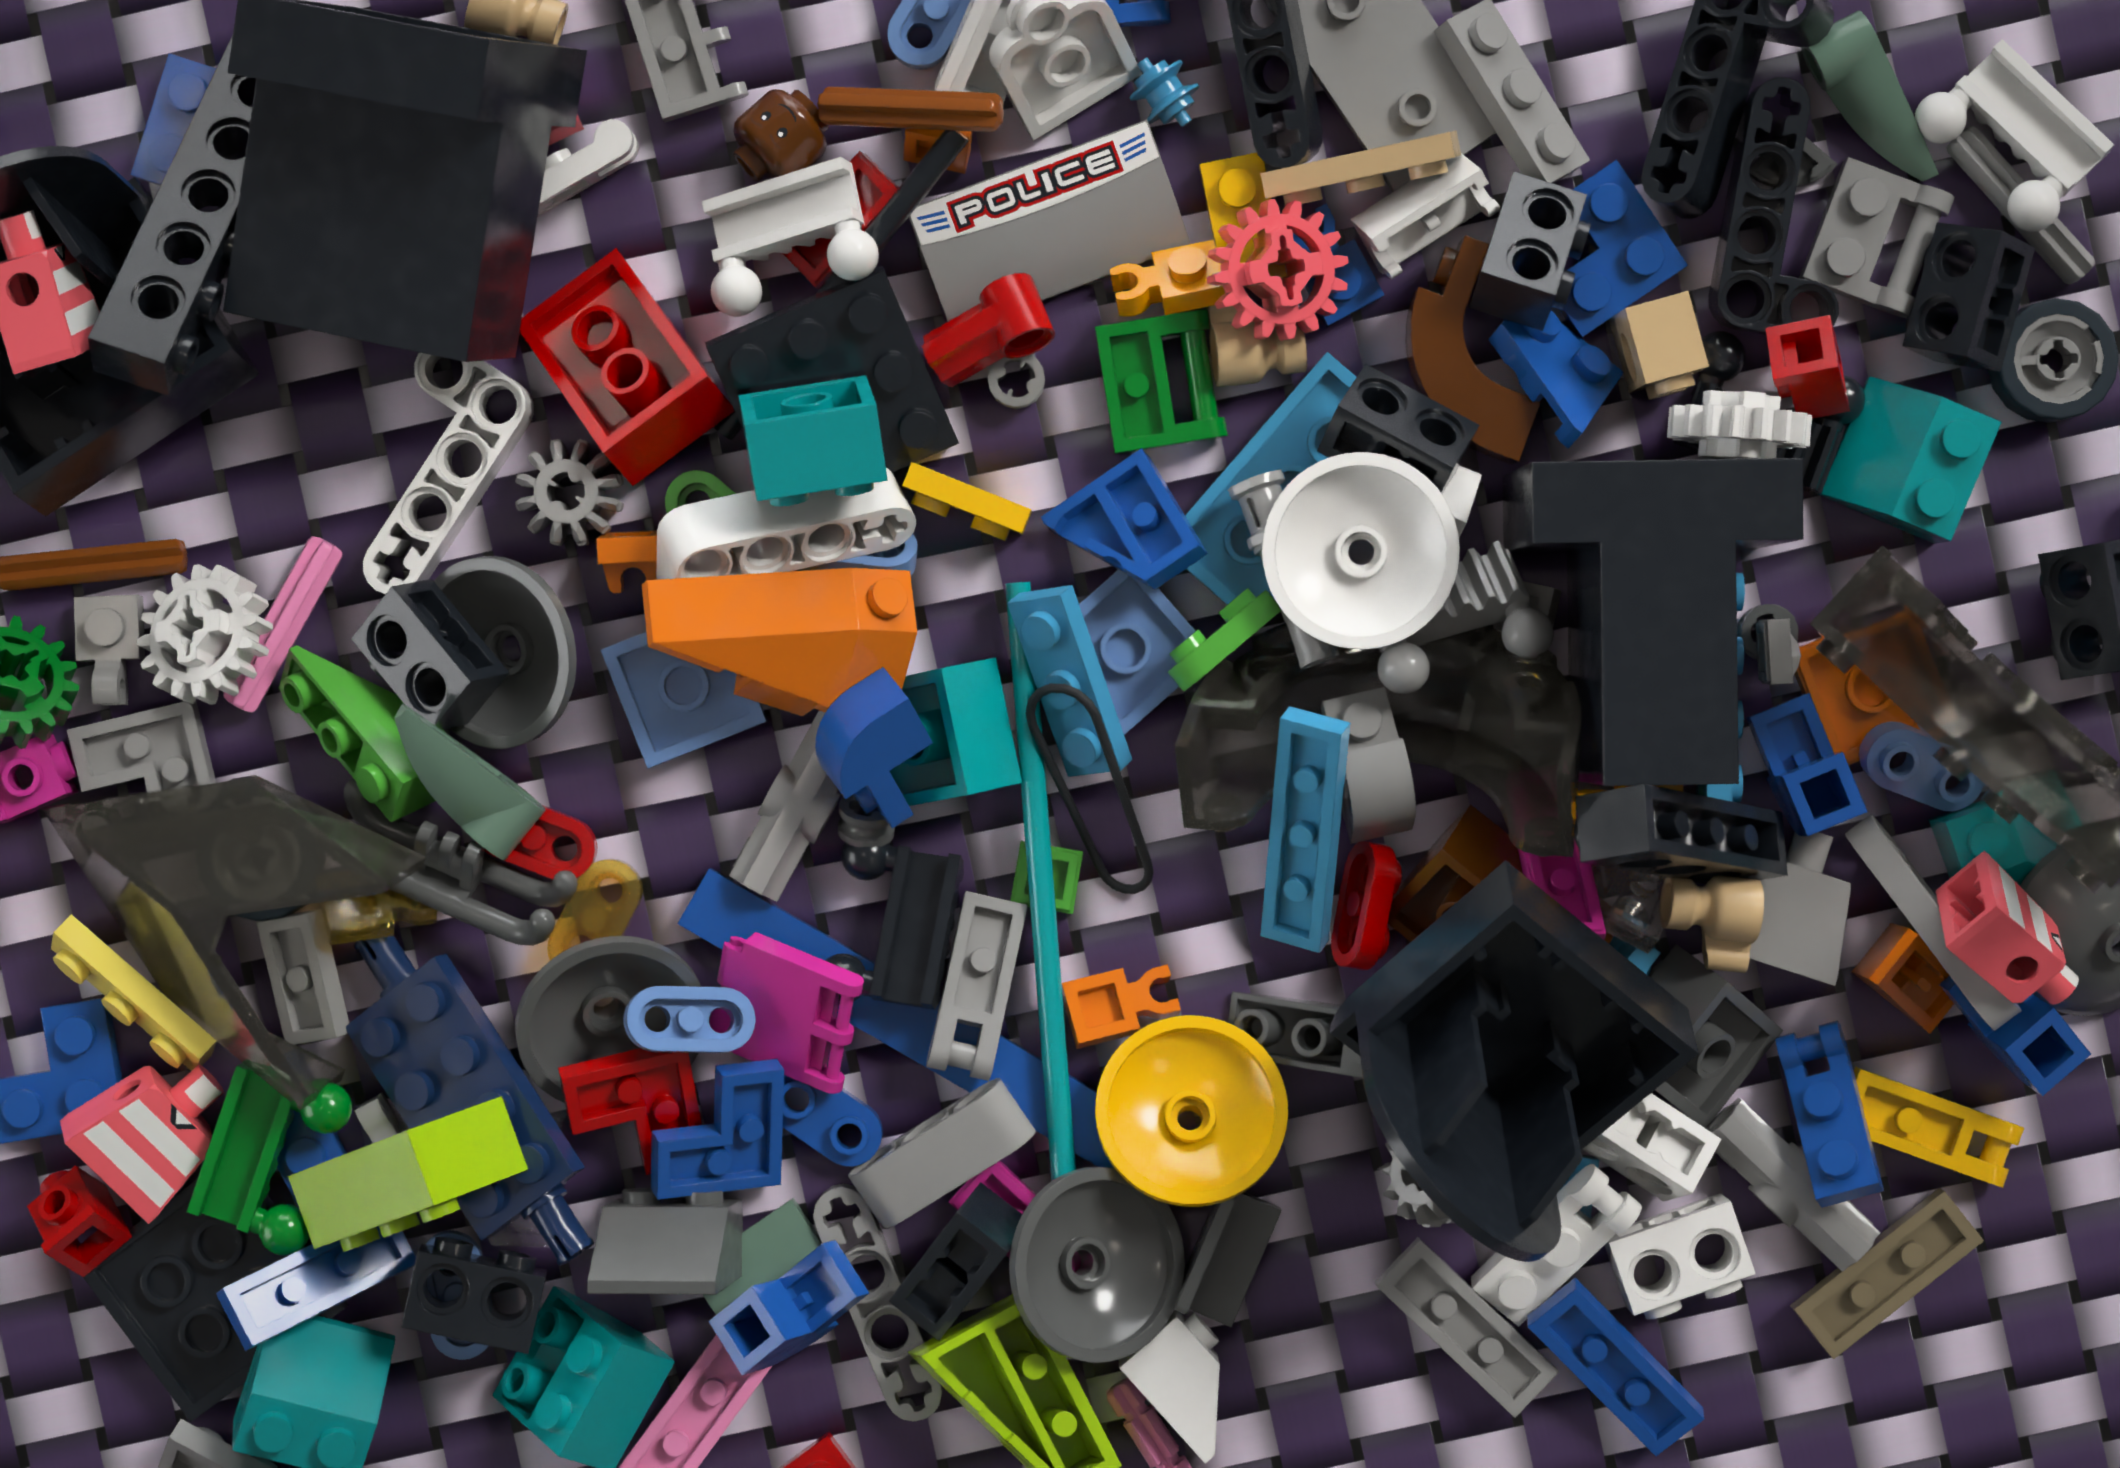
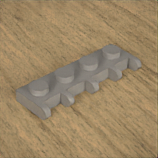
(679, 57)

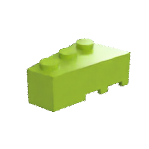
(406, 1175)
(1018, 1390)

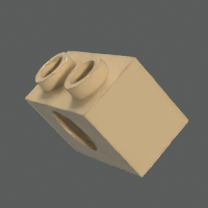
(1659, 345)

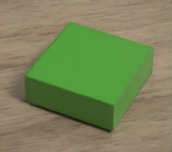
(1066, 873)

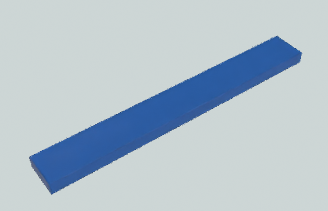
(729, 909)

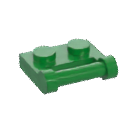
(1139, 384)

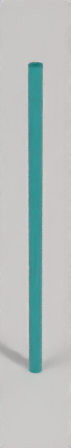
(1042, 911)

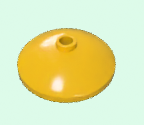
(1200, 1069)

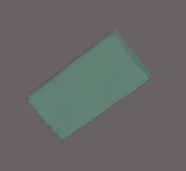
(770, 1251)

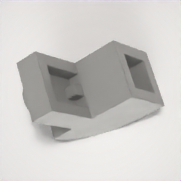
(1378, 771)

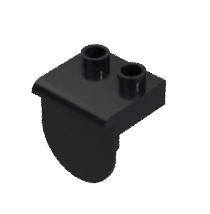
(64, 420)
(1506, 1054)

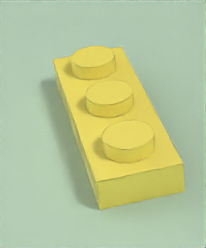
(130, 995)

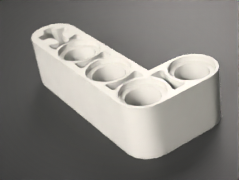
(437, 475)
(754, 537)

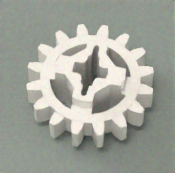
(1739, 425)
(204, 634)

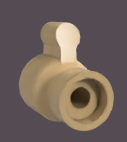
(529, 18)
(1244, 360)
(1726, 910)

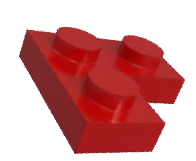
(631, 1086)

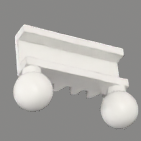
(2029, 118)
(784, 214)

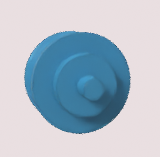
(1164, 92)

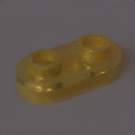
(593, 915)

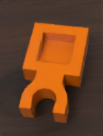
(1108, 1007)

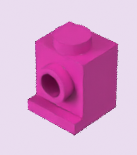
(52, 772)

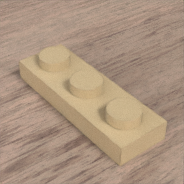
(1363, 168)

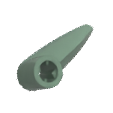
(1868, 94)
(467, 787)

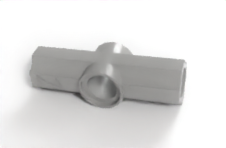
(790, 820)
(1784, 1186)

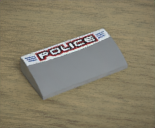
(1052, 219)

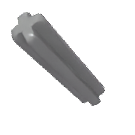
(1997, 181)

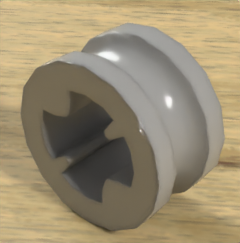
(1034, 386)

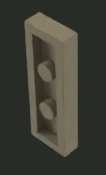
(1888, 1275)

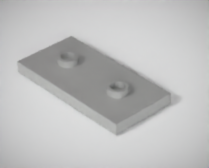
(1389, 74)

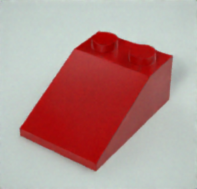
(624, 367)

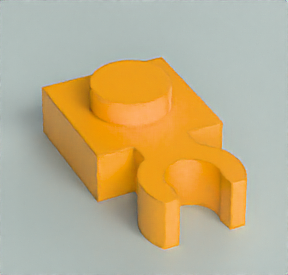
(1174, 279)

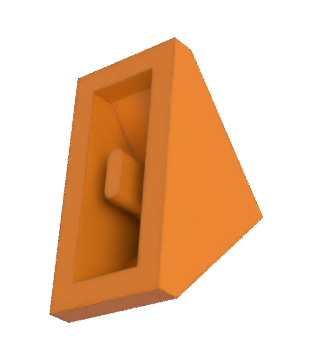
(1906, 976)

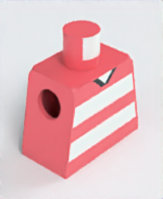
(47, 318)
(2003, 933)
(145, 1135)

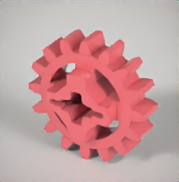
(1278, 295)

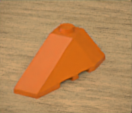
(788, 629)

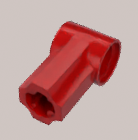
(1004, 324)

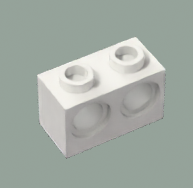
(1657, 1148)
(1674, 1238)

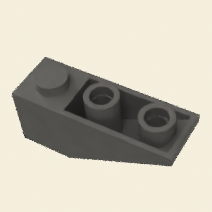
(1294, 1032)

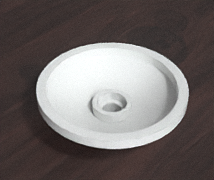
(1351, 501)

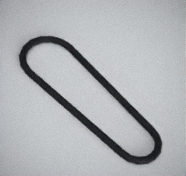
(1067, 798)

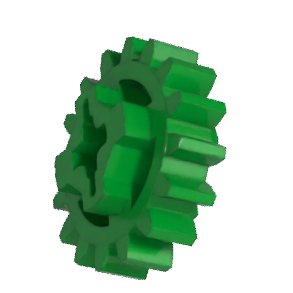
(23, 664)

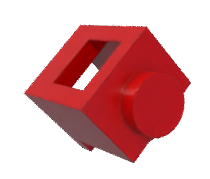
(1808, 366)
(70, 1206)

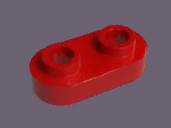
(537, 848)
(1364, 905)

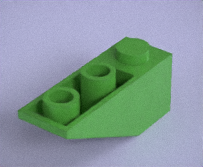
(356, 728)

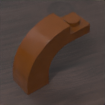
(1444, 367)

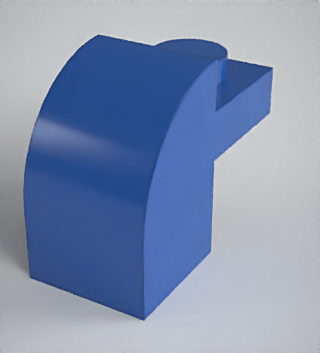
(865, 738)
(1804, 772)
(2031, 1045)
(789, 1312)

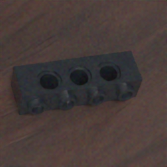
(1679, 834)

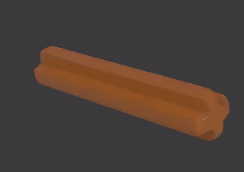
(911, 109)
(93, 564)

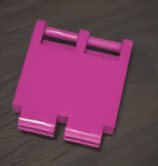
(793, 1008)

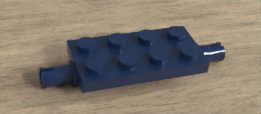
(443, 1056)

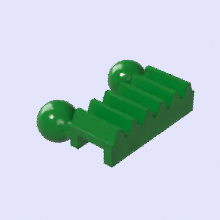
(246, 1154)

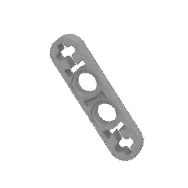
(1922, 911)
(878, 1304)

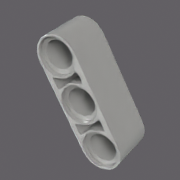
(942, 1153)

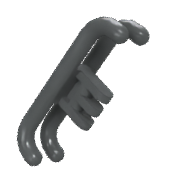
(455, 872)

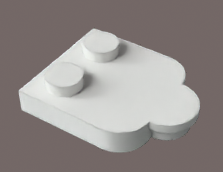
(1060, 59)

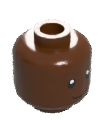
(779, 135)

